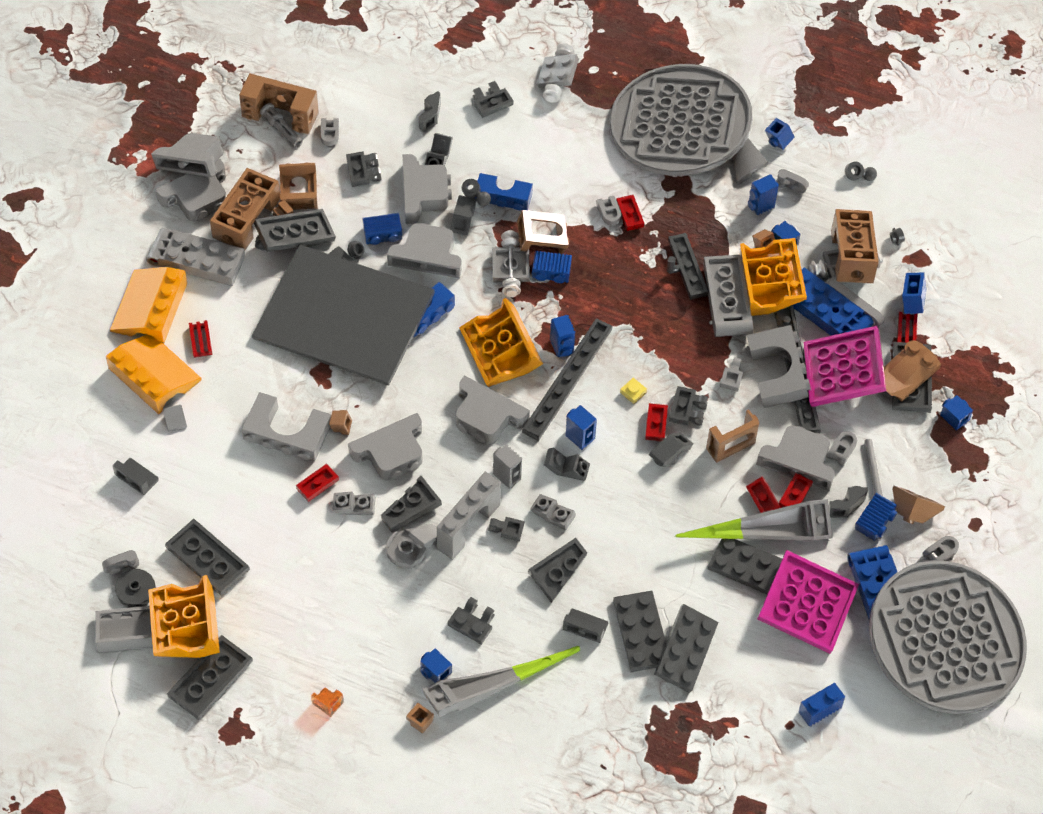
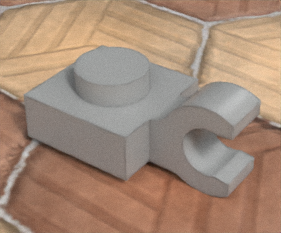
(732, 377)

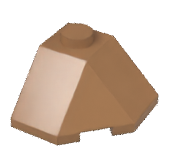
(914, 506)

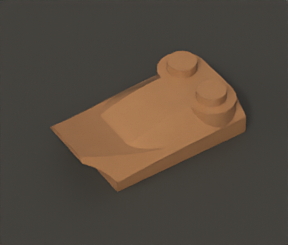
(909, 369)

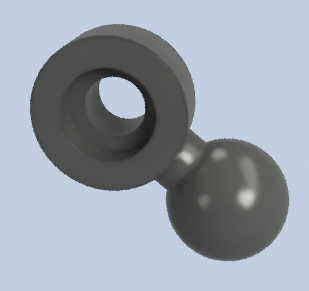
(868, 173)
(482, 198)

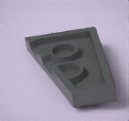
(412, 505)
(557, 568)

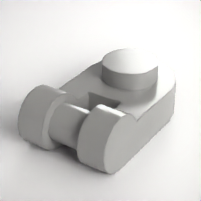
(329, 131)
(791, 180)
(612, 214)
(846, 442)
(946, 546)
(121, 561)

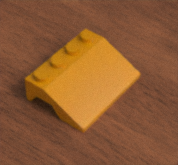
(773, 276)
(150, 302)
(501, 345)
(151, 370)
(184, 620)

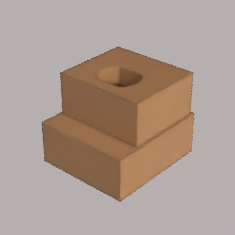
(282, 209)
(763, 238)
(340, 422)
(420, 712)

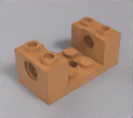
(295, 99)
(234, 221)
(856, 246)

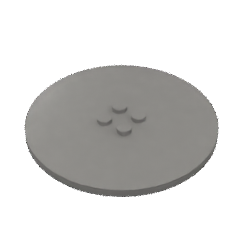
(667, 105)
(947, 637)

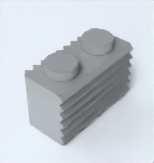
(507, 466)

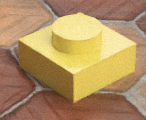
(633, 390)

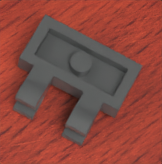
(491, 103)
(358, 171)
(682, 407)
(470, 625)

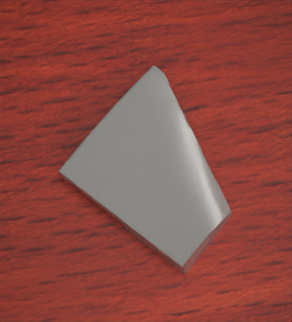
(748, 161)

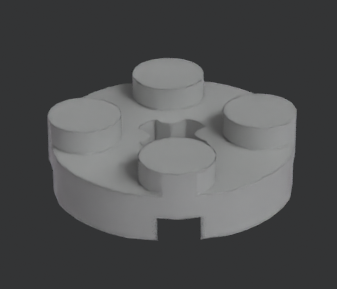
(404, 558)

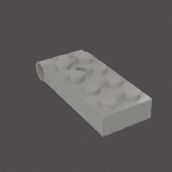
(196, 256)
(728, 295)

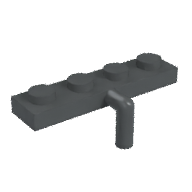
(686, 265)

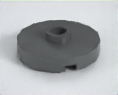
(134, 596)

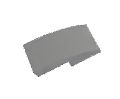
(354, 504)
(549, 510)
(424, 535)

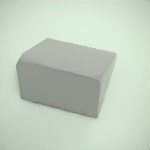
(174, 417)

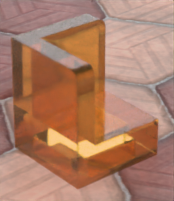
(328, 701)

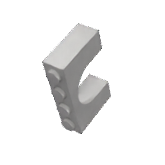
(790, 386)
(303, 444)
(482, 498)

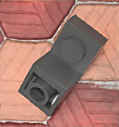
(432, 107)
(440, 150)
(463, 214)
(669, 448)
(571, 467)
(854, 498)

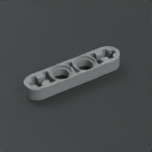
(877, 317)

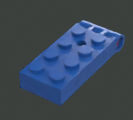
(830, 308)
(867, 568)

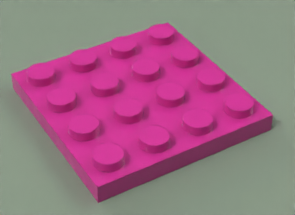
(844, 366)
(808, 601)

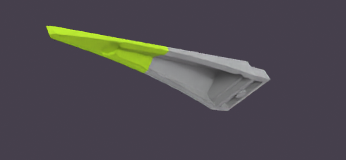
(796, 522)
(466, 691)

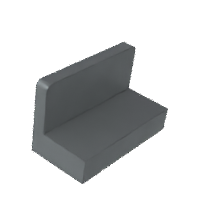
(135, 475)
(585, 625)

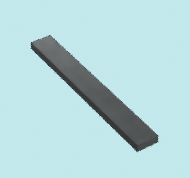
(567, 379)
(806, 414)

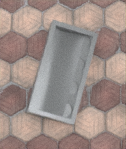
(123, 629)

